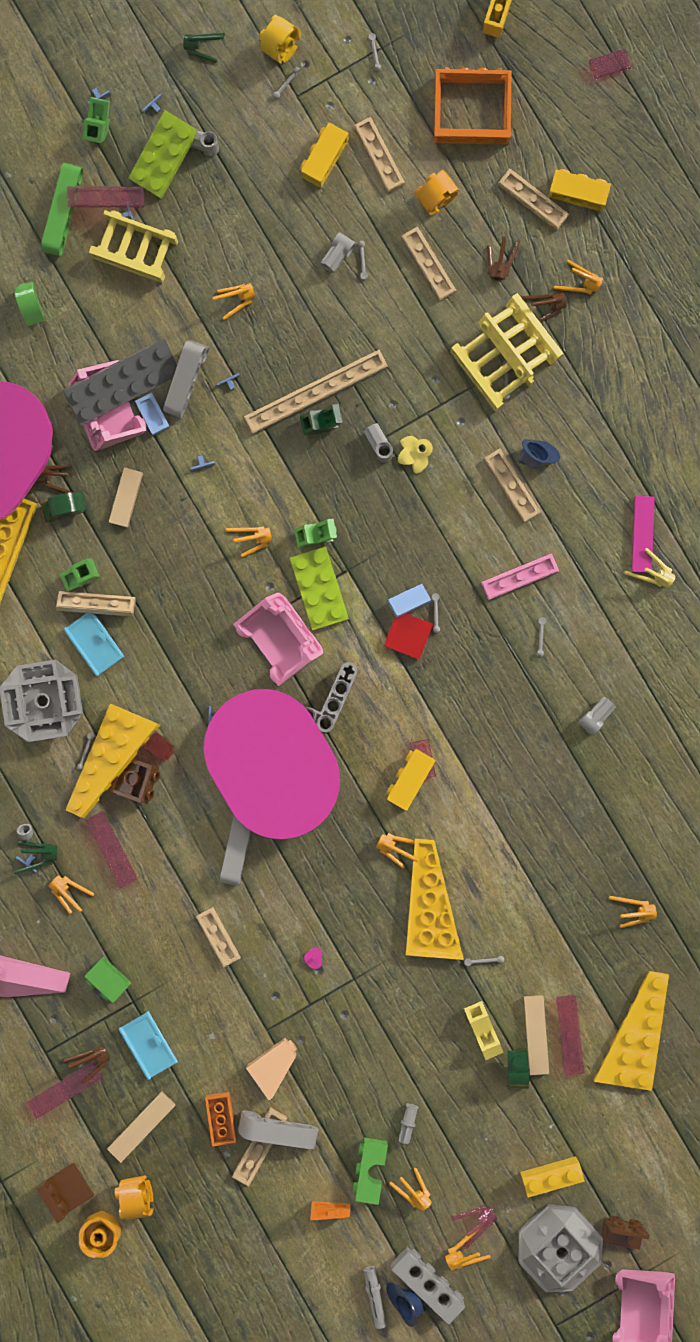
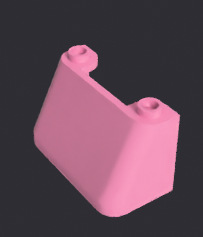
(114, 425)
(280, 636)
(645, 1306)

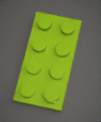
(163, 154)
(319, 588)

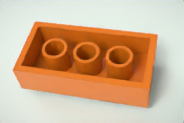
(221, 1119)

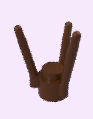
(498, 270)
(555, 302)
(47, 474)
(98, 1055)

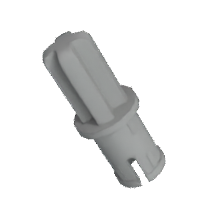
(408, 1123)

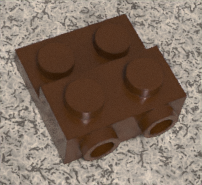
(136, 781)

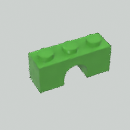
(367, 1188)

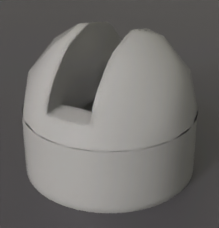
(21, 832)

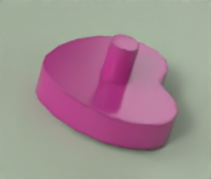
(313, 957)

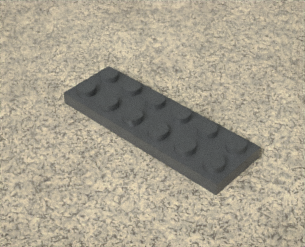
(121, 382)

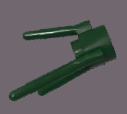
(193, 42)
(47, 852)

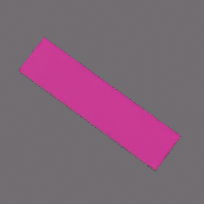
(642, 533)

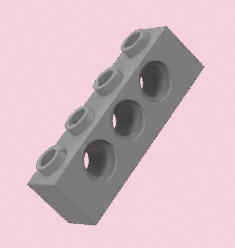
(447, 1309)

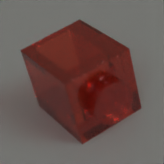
(160, 746)

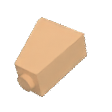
(272, 1066)

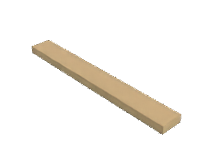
(315, 392)

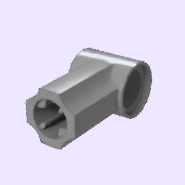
(204, 138)
(340, 248)
(378, 441)
(594, 719)

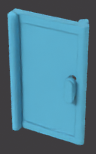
(92, 643)
(145, 1044)

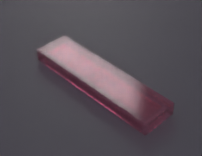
(105, 196)
(111, 849)
(570, 1035)
(63, 1090)

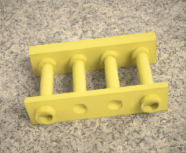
(136, 265)
(532, 327)
(484, 383)

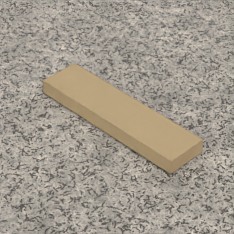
(379, 155)
(533, 199)
(428, 264)
(512, 485)
(95, 603)
(536, 1035)
(141, 1127)
(255, 1154)

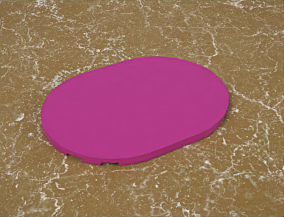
(23, 444)
(272, 764)

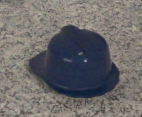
(537, 453)
(406, 1303)

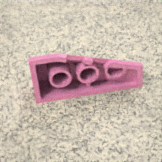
(26, 978)

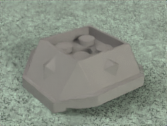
(21, 698)
(546, 1233)

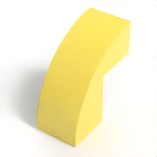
(483, 1030)

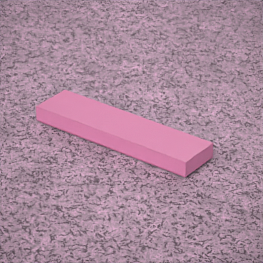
(520, 576)

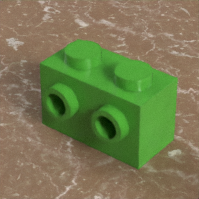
(107, 980)

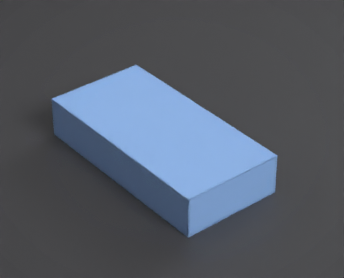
(152, 414)
(409, 600)

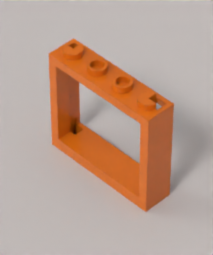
(473, 136)

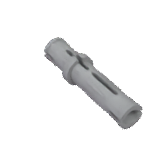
(373, 1289)

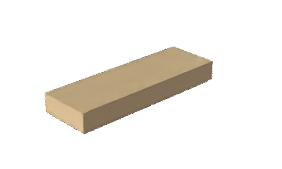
(125, 497)
(218, 937)

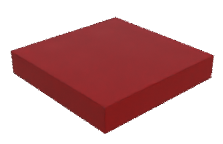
(408, 635)

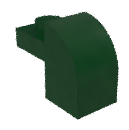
(321, 420)
(63, 505)
(517, 1070)

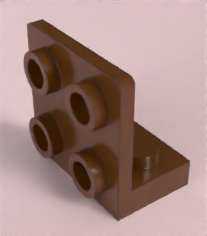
(65, 1191)
(623, 1233)

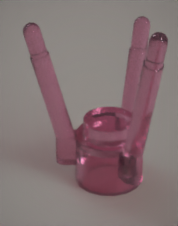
(486, 1217)

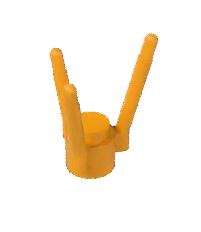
(591, 282)
(244, 292)
(261, 535)
(386, 844)
(59, 888)
(645, 912)
(419, 1199)
(456, 1259)

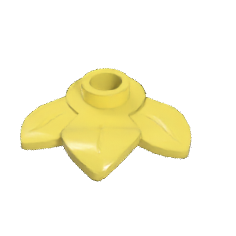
(412, 455)

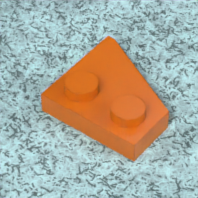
(329, 1210)

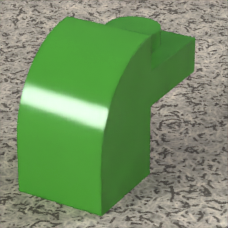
(97, 123)
(29, 304)
(315, 534)
(80, 575)

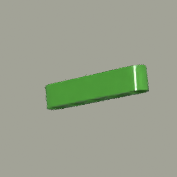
(60, 214)

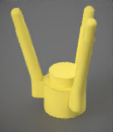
(662, 577)

